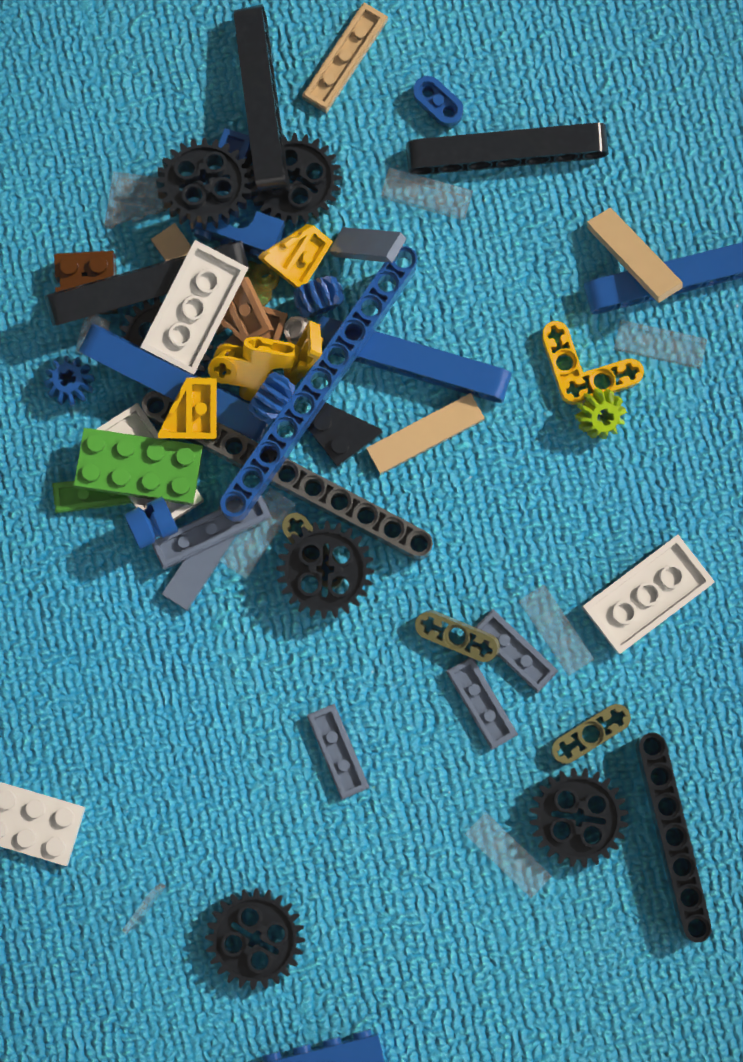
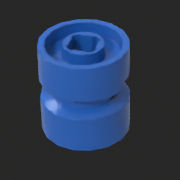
(151, 522)

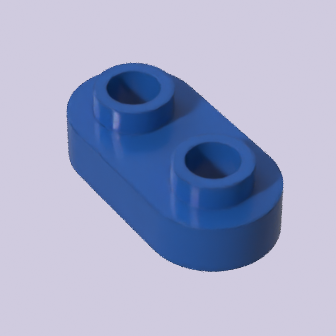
(440, 101)

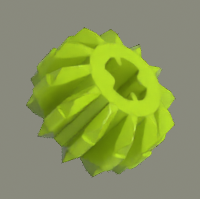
(592, 407)

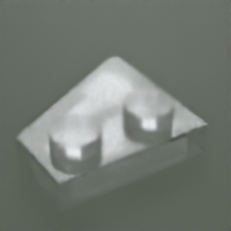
(131, 198)

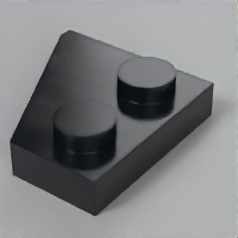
(341, 433)

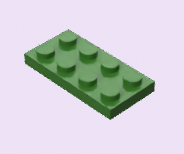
(138, 466)

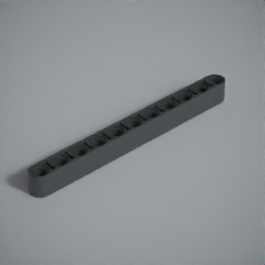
(302, 478)

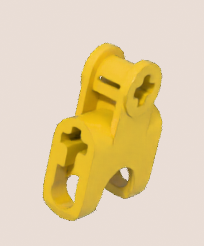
(252, 363)

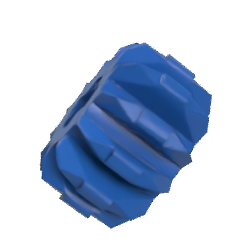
(318, 296)
(66, 371)
(271, 397)

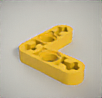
(576, 375)

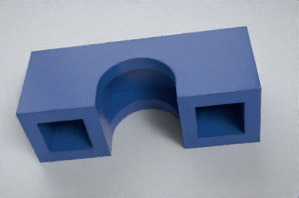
(256, 237)

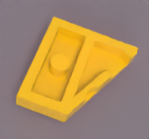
(297, 255)
(310, 351)
(193, 411)

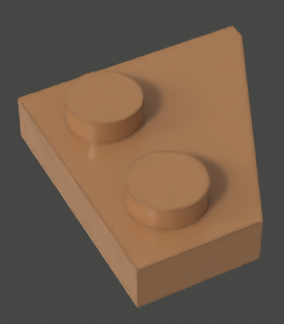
(246, 314)

